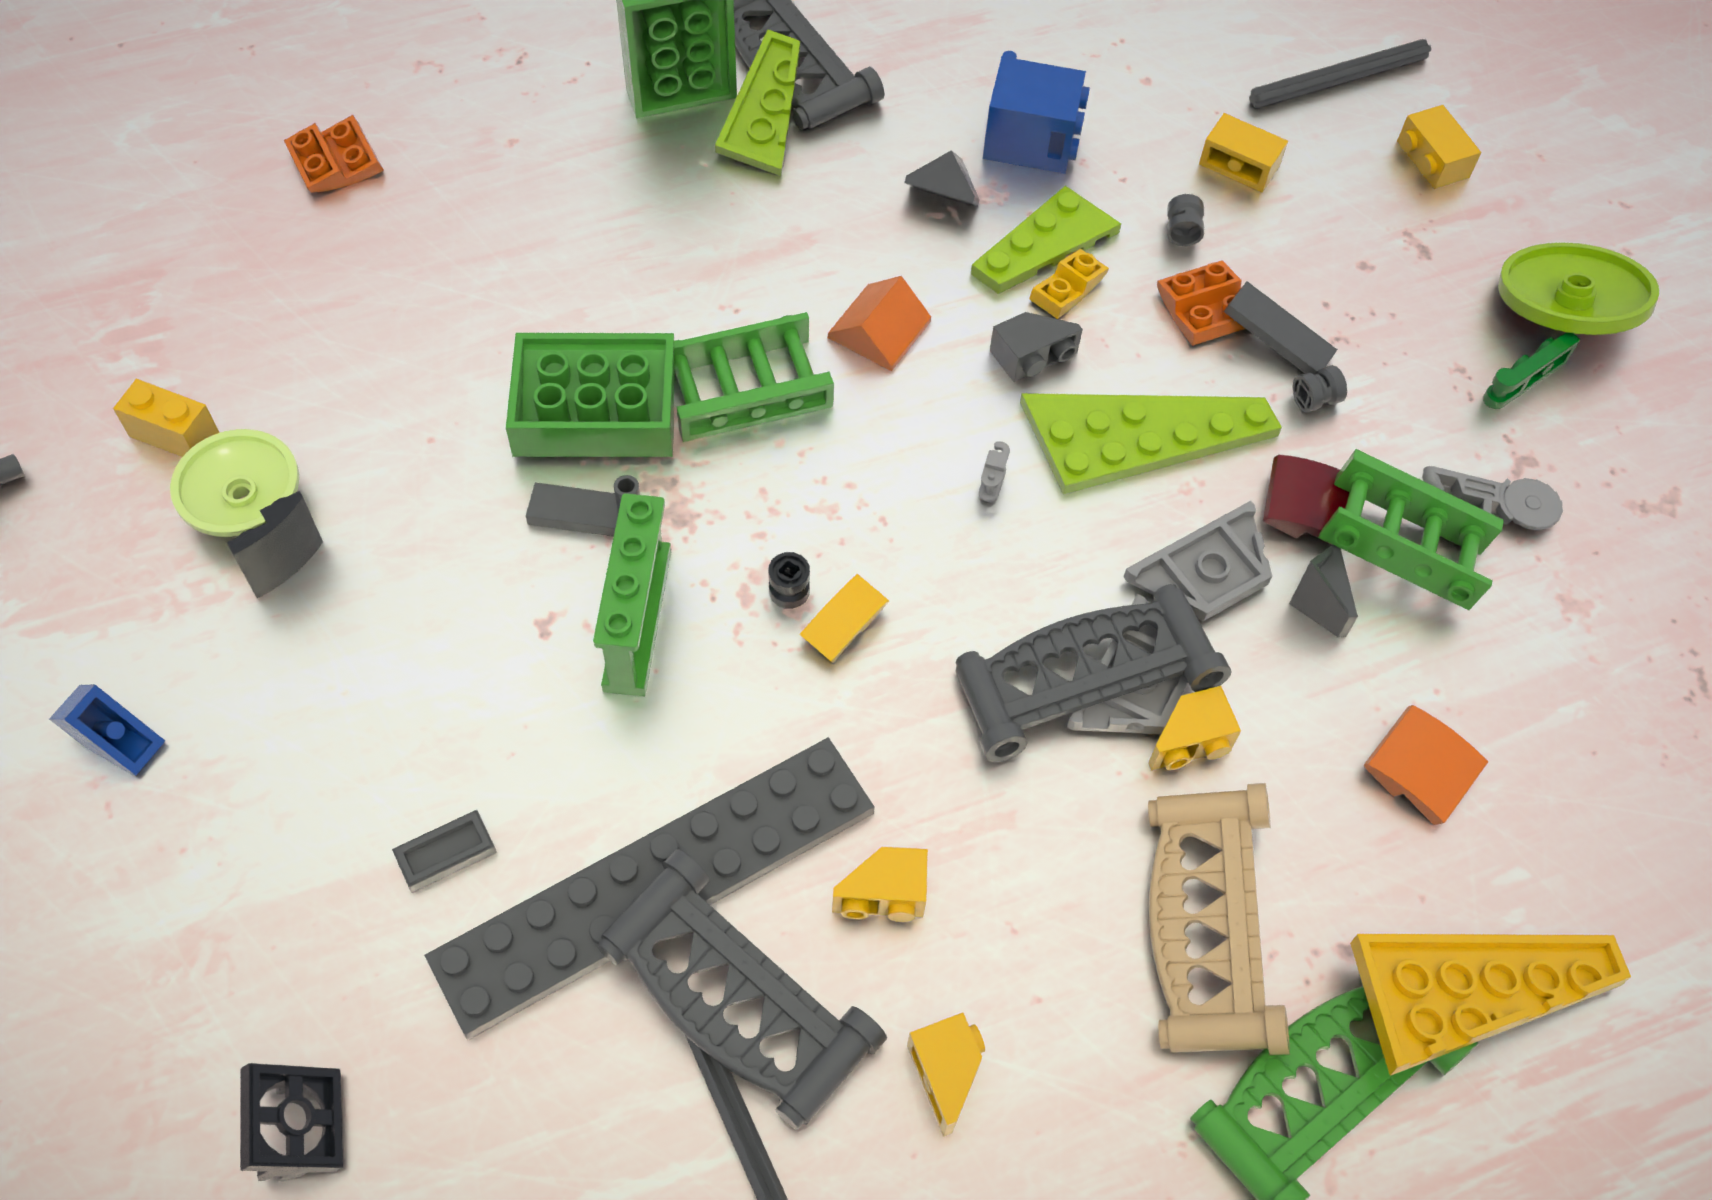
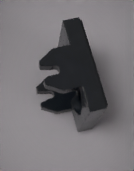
(254, 1150)

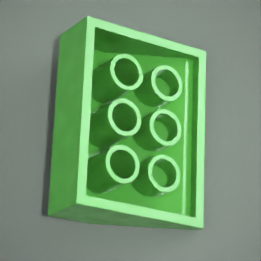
(677, 53)
(592, 395)

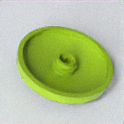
(1578, 288)

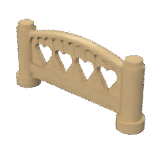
(1238, 1014)

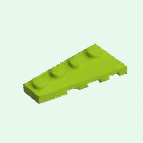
(762, 110)
(1044, 239)

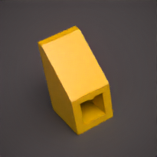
(1197, 728)
(885, 884)

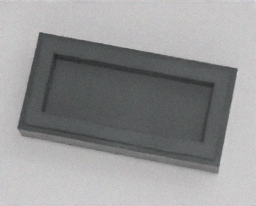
(444, 851)

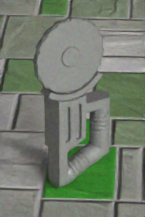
(1523, 501)

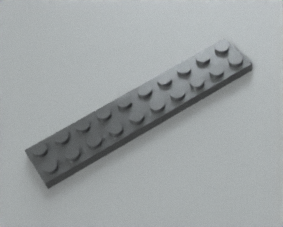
(732, 837)

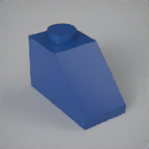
(107, 728)

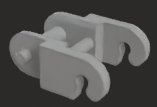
(994, 472)

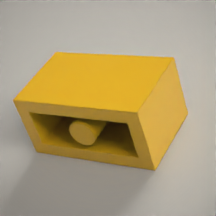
(1438, 146)
(1243, 152)
(164, 418)

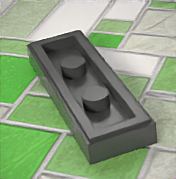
(1280, 329)

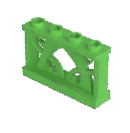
(632, 595)

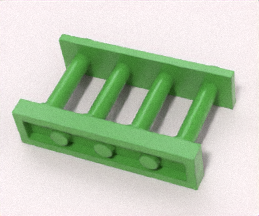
(753, 406)
(1423, 505)

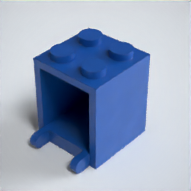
(1035, 114)

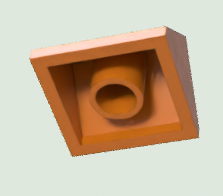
(882, 322)

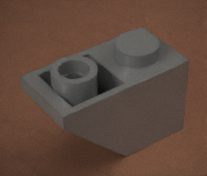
(1033, 343)

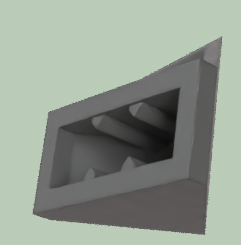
(946, 178)
(1326, 593)

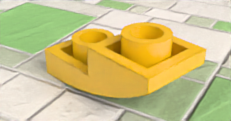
(1070, 284)
(844, 617)

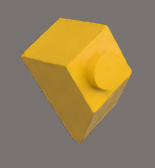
(947, 1063)

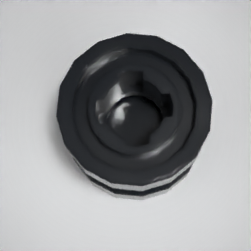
(789, 580)

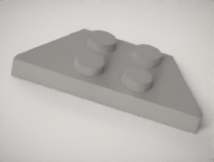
(1210, 565)
(1139, 711)

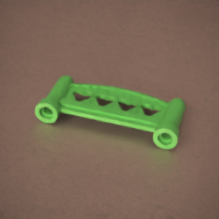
(1272, 1162)

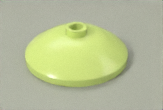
(224, 469)

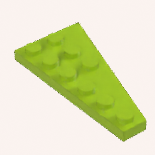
(1120, 436)

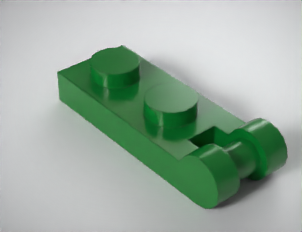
(1529, 371)

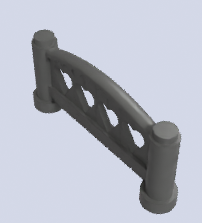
(839, 88)
(1005, 710)
(826, 1046)

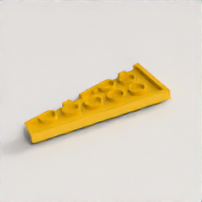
(1461, 988)

